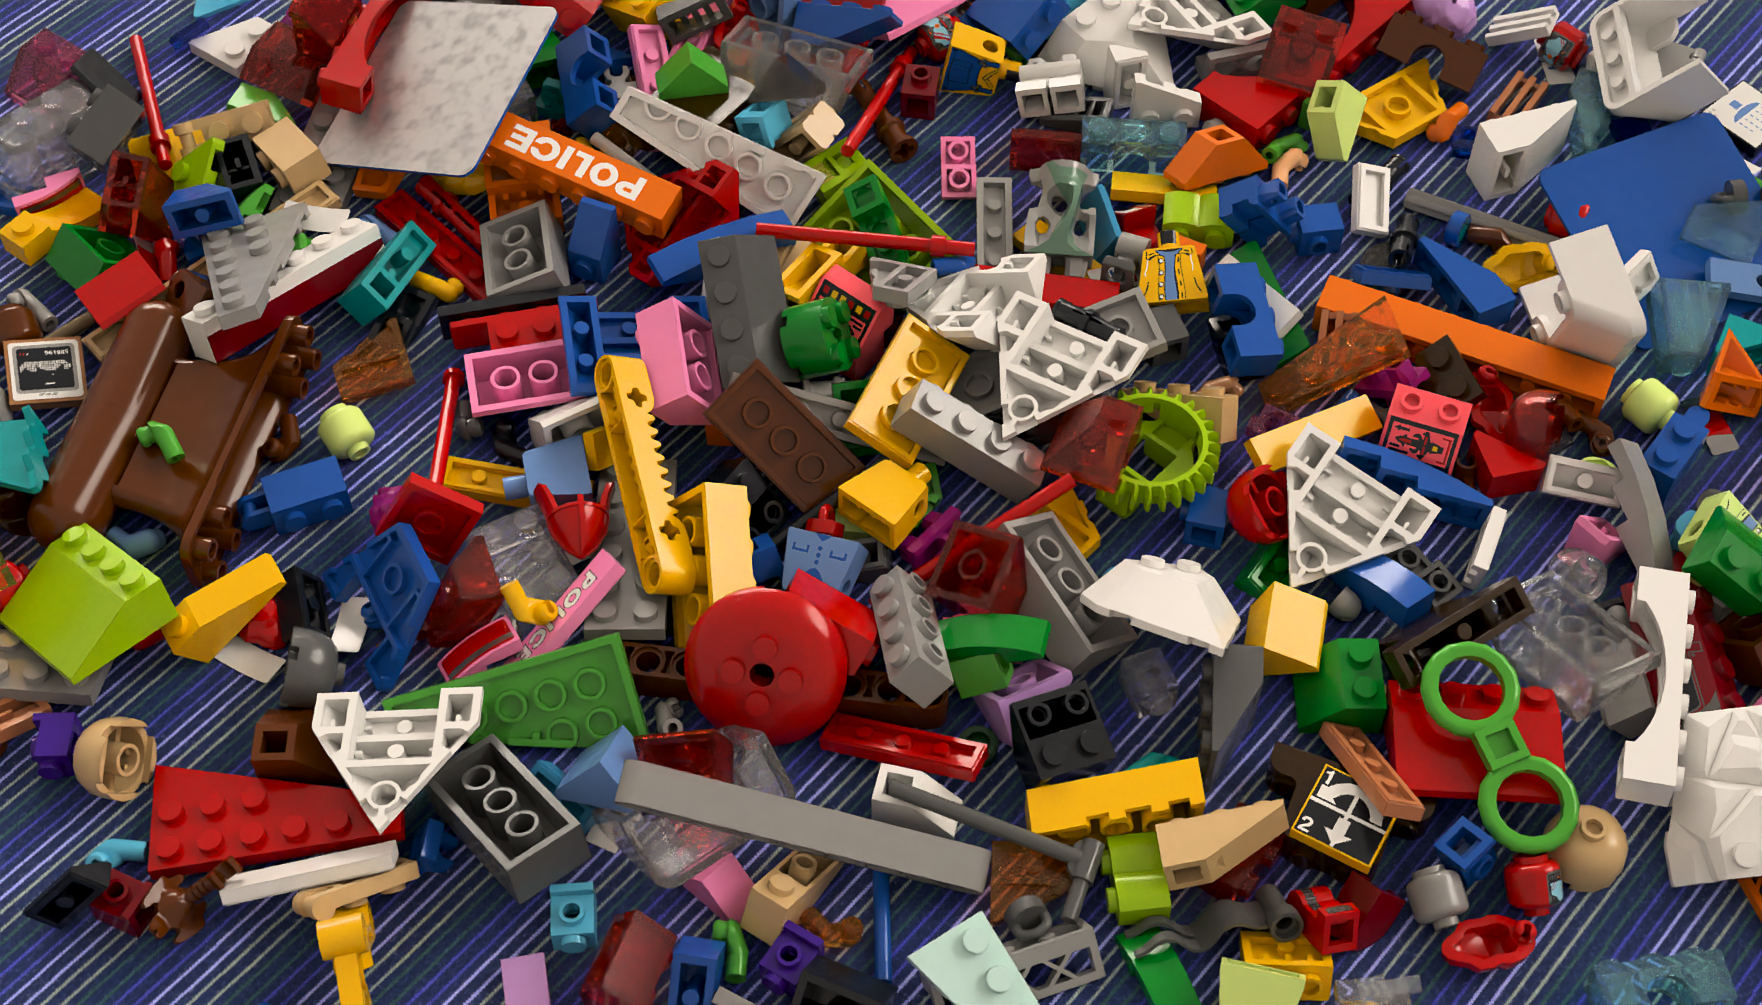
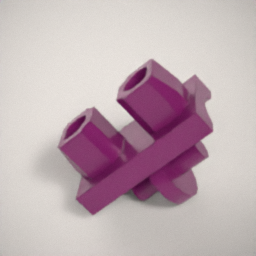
(1384, 382)
(932, 540)

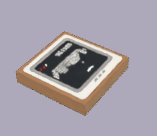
(45, 373)

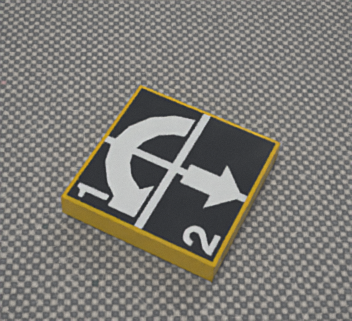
(1342, 821)

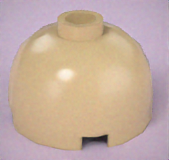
(114, 758)
(1593, 852)

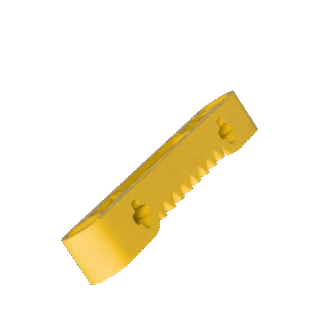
(655, 532)

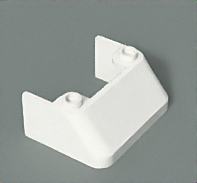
(1629, 68)
(1589, 304)

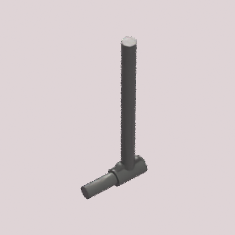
(1081, 859)

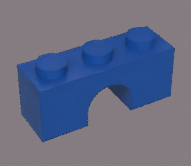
(585, 99)
(1241, 293)

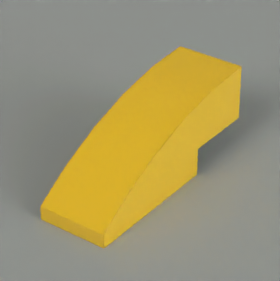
(807, 270)

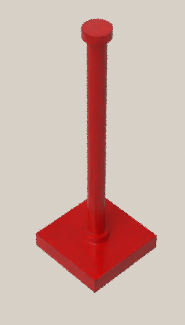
(436, 512)

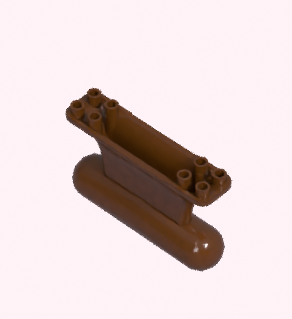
(217, 414)

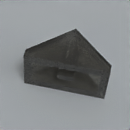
(786, 81)

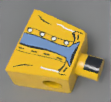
(1173, 275)

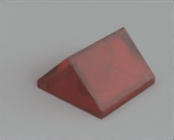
(1037, 146)
(693, 751)

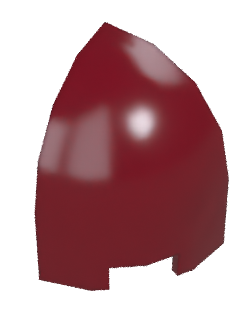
(1376, 908)

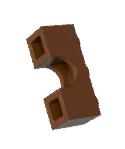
(1408, 35)

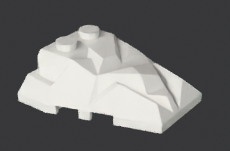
(1719, 809)

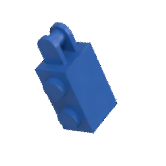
(1677, 449)
(297, 498)

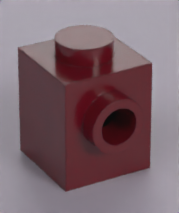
(920, 91)

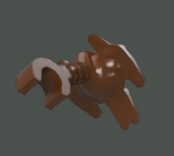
(176, 907)

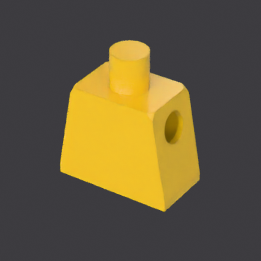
(886, 500)

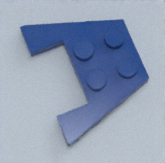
(400, 589)

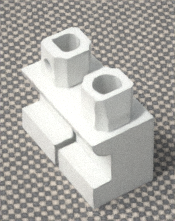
(1049, 84)

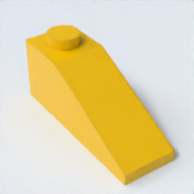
(222, 609)

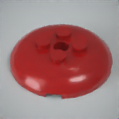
(773, 630)

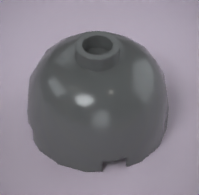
(310, 669)

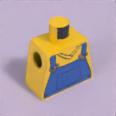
(976, 62)

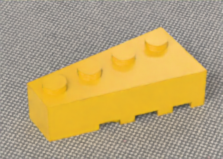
(1116, 802)

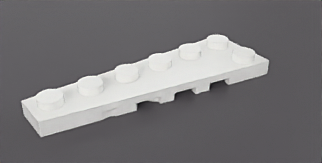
(765, 177)

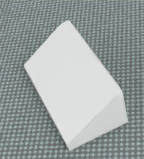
(1119, 73)
(1580, 481)

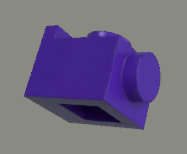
(55, 743)
(797, 944)

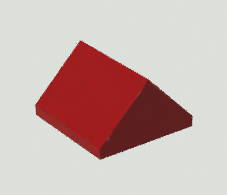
(119, 290)

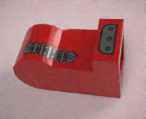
(1326, 917)

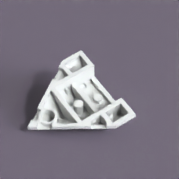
(1104, 23)
(1199, 23)
(971, 301)
(1053, 365)
(1342, 513)
(1167, 601)
(393, 752)

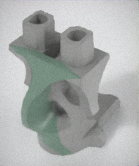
(1064, 182)

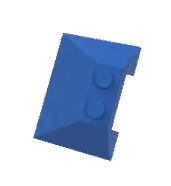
(594, 334)

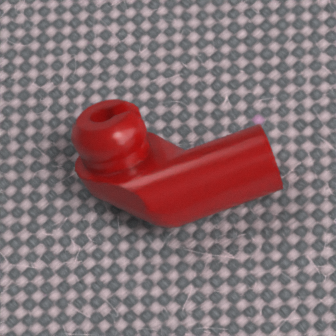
(166, 255)

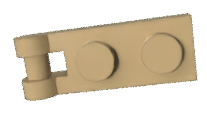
(244, 119)
(322, 900)

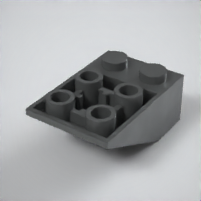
(1228, 706)

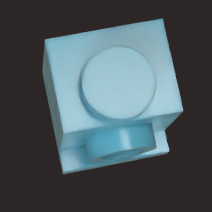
(764, 122)
(580, 904)

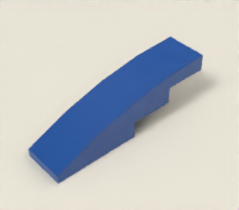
(682, 261)
(1396, 471)

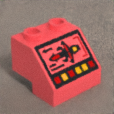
(867, 320)
(1425, 426)

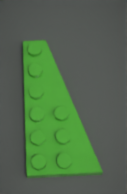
(549, 698)

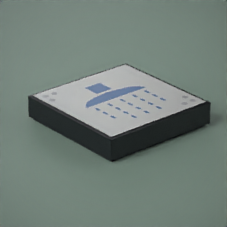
(1741, 116)

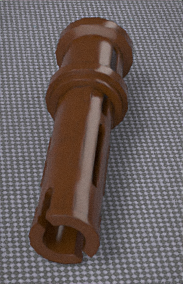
(889, 129)

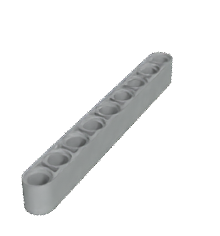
(802, 827)

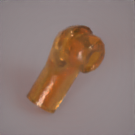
(834, 934)

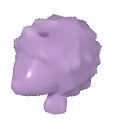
(1454, 15)

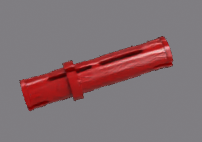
(434, 193)

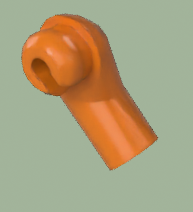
(1447, 123)

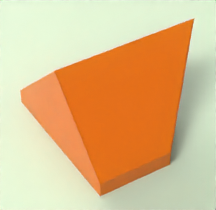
(1733, 381)

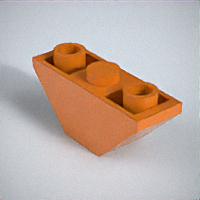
(1212, 158)

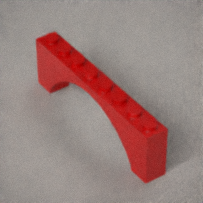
(1263, 110)

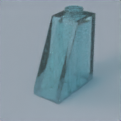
(1684, 322)

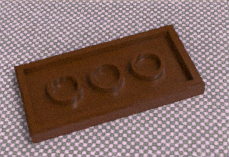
(782, 437)

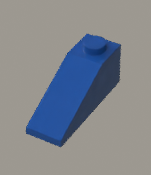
(1465, 285)

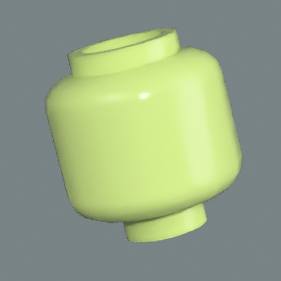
(1649, 404)
(346, 432)

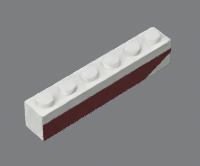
(305, 282)

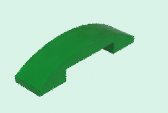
(874, 215)
(993, 633)
(1158, 972)

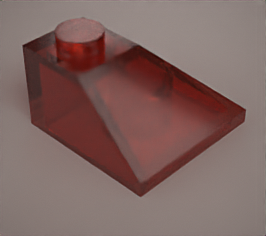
(1095, 442)

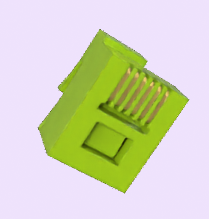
(836, 167)

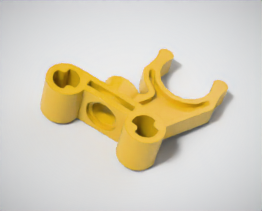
(348, 943)

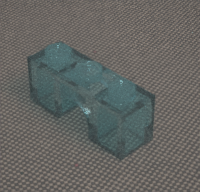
(1111, 138)
(1687, 978)

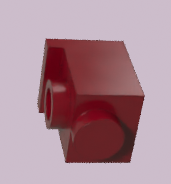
(122, 904)

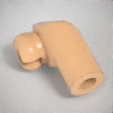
(1291, 159)

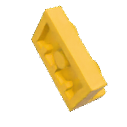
(1292, 956)

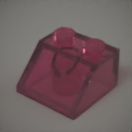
(41, 66)

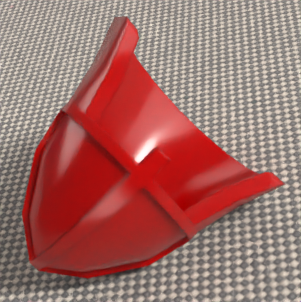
(576, 525)

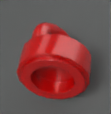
(826, 523)

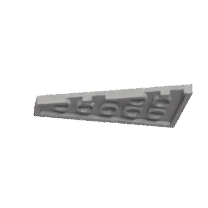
(246, 259)

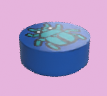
(1457, 228)

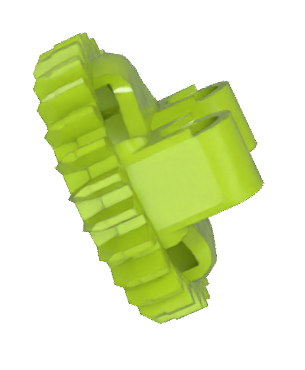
(1170, 444)

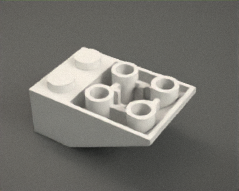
(1517, 148)

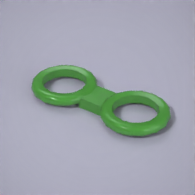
(1500, 748)

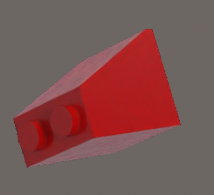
(851, 618)

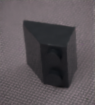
(836, 984)

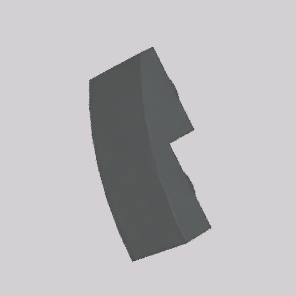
(1432, 573)

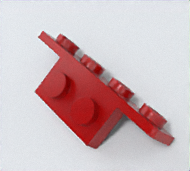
(508, 328)

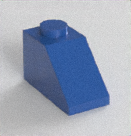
(201, 210)
(594, 241)
(696, 971)

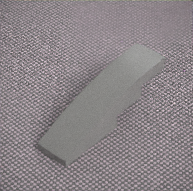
(1646, 529)

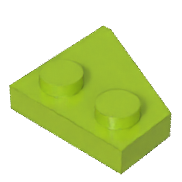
(196, 166)

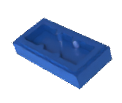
(1391, 279)

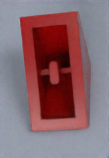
(1502, 468)

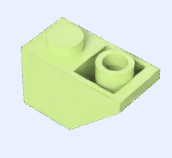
(1334, 119)

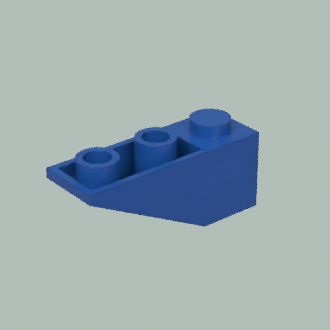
(845, 22)

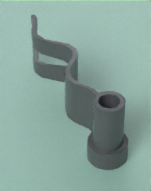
(1267, 912)

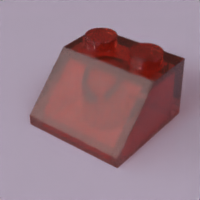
(1301, 50)
(278, 68)
(980, 571)
(465, 598)

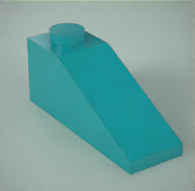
(387, 274)

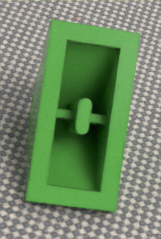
(690, 75)

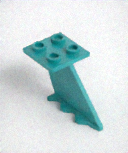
(23, 453)

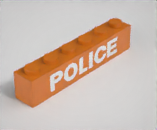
(580, 171)

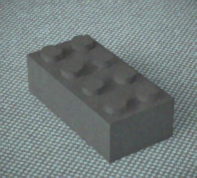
(507, 818)

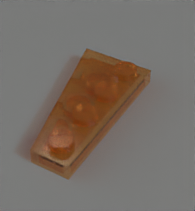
(1341, 358)

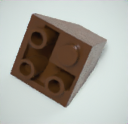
(289, 750)

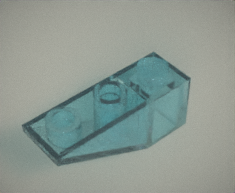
(1590, 113)

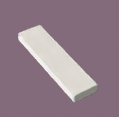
(310, 873)

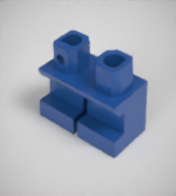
(1259, 209)

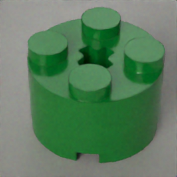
(819, 338)

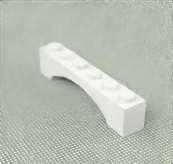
(1649, 765)

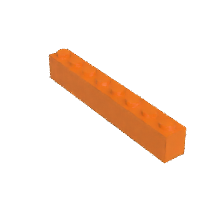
(1518, 361)

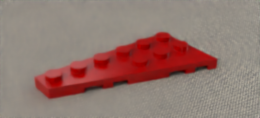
(256, 820)

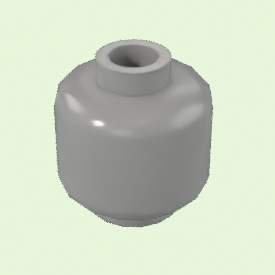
(1437, 897)

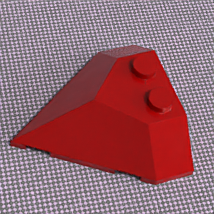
(708, 200)

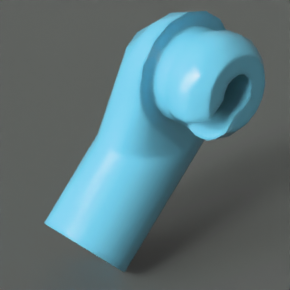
(118, 851)

